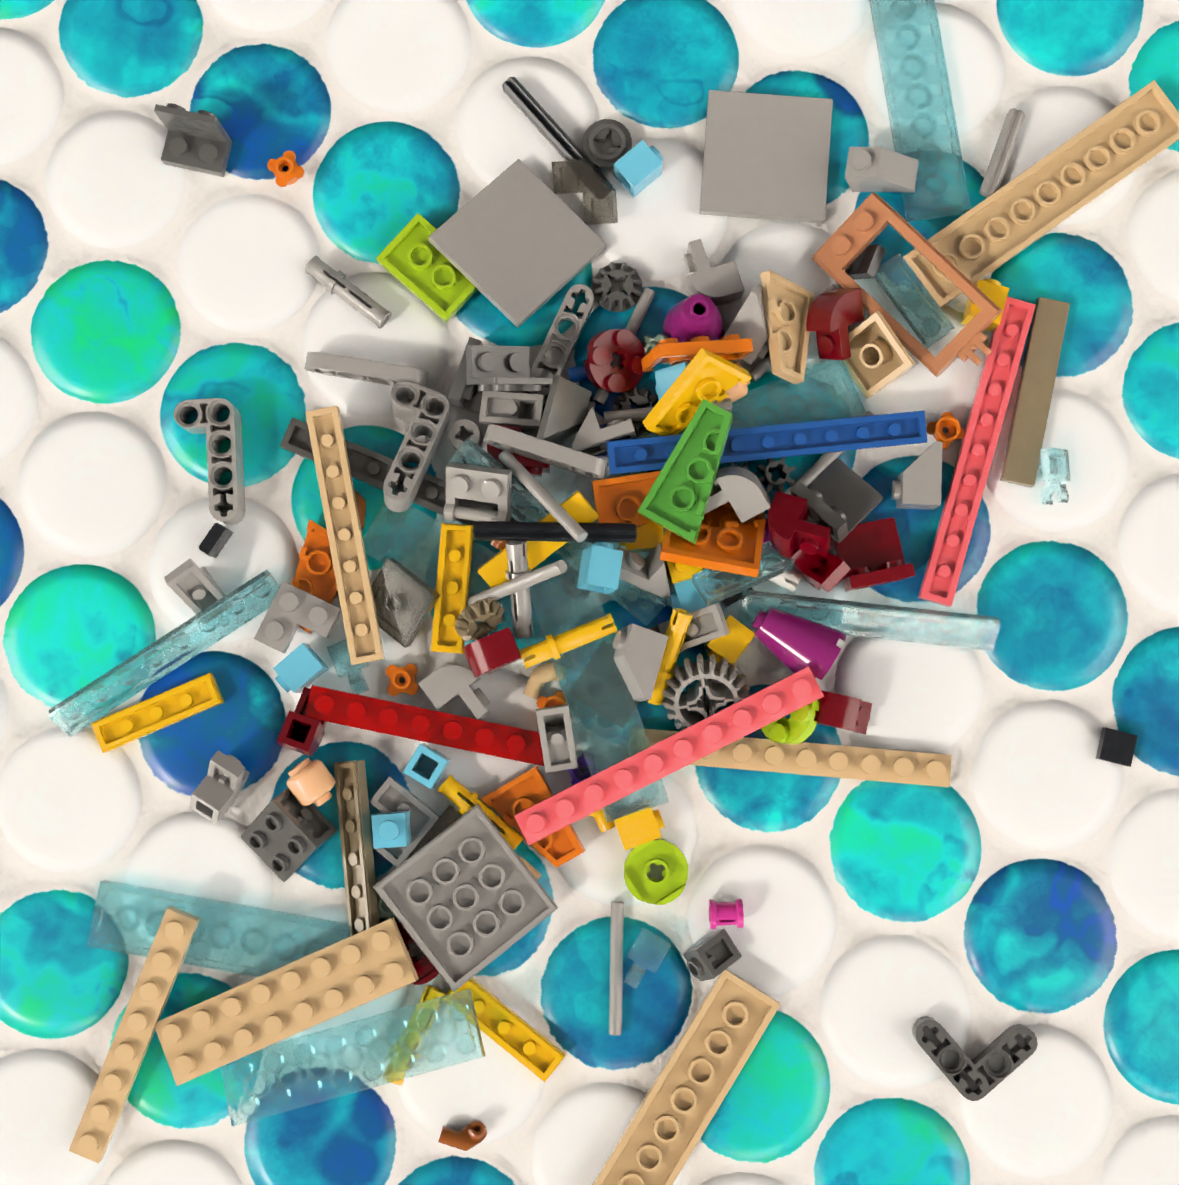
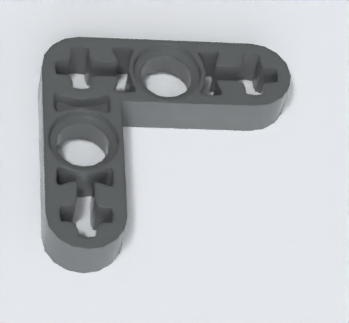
(978, 1066)

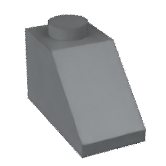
(880, 170)
(752, 324)
(921, 481)
(639, 658)

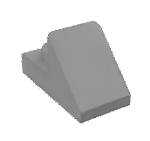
(512, 409)
(593, 439)
(646, 572)
(194, 586)
(704, 626)
(556, 738)

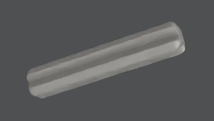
(1002, 152)

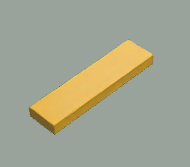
(576, 505)
(452, 585)
(157, 712)
(513, 1032)

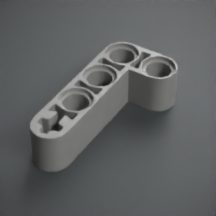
(411, 449)
(219, 463)

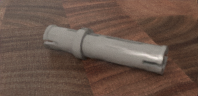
(338, 284)
(520, 600)

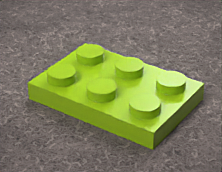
(426, 270)

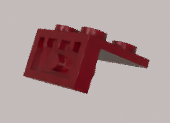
(873, 555)

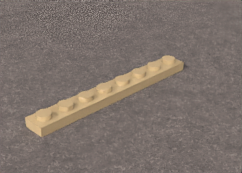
(345, 535)
(134, 1034)

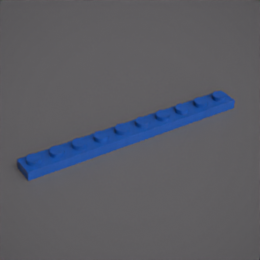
(779, 441)

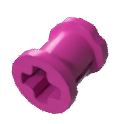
(725, 913)

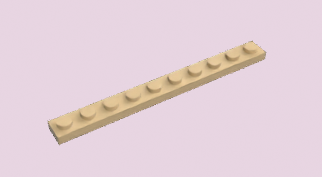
(826, 760)

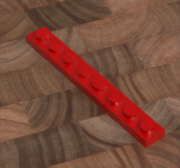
(424, 725)

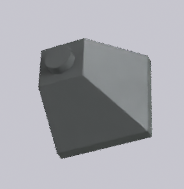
(564, 410)

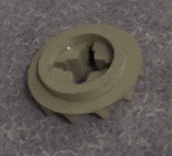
(485, 610)

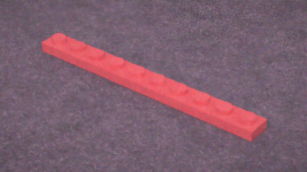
(976, 454)
(669, 755)

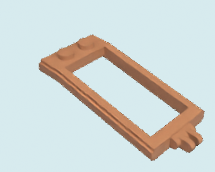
(859, 233)

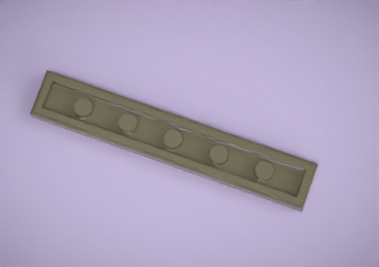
(1035, 392)
(356, 845)

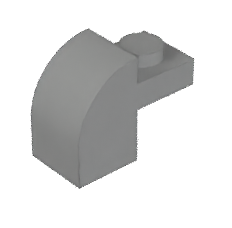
(719, 283)
(741, 490)
(454, 681)
(219, 787)

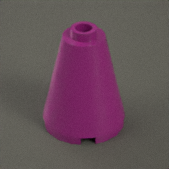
(694, 318)
(798, 641)

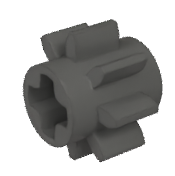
(784, 474)

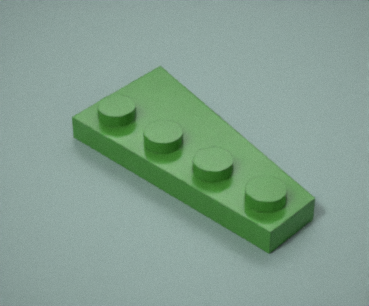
(686, 480)

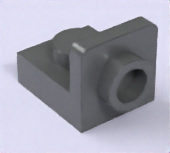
(712, 956)

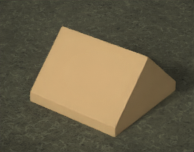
(876, 356)

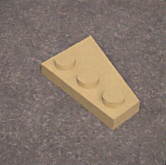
(786, 318)

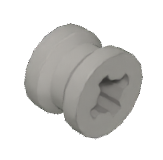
(465, 426)

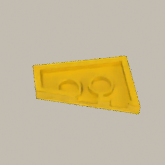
(704, 378)

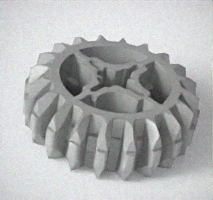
(682, 703)

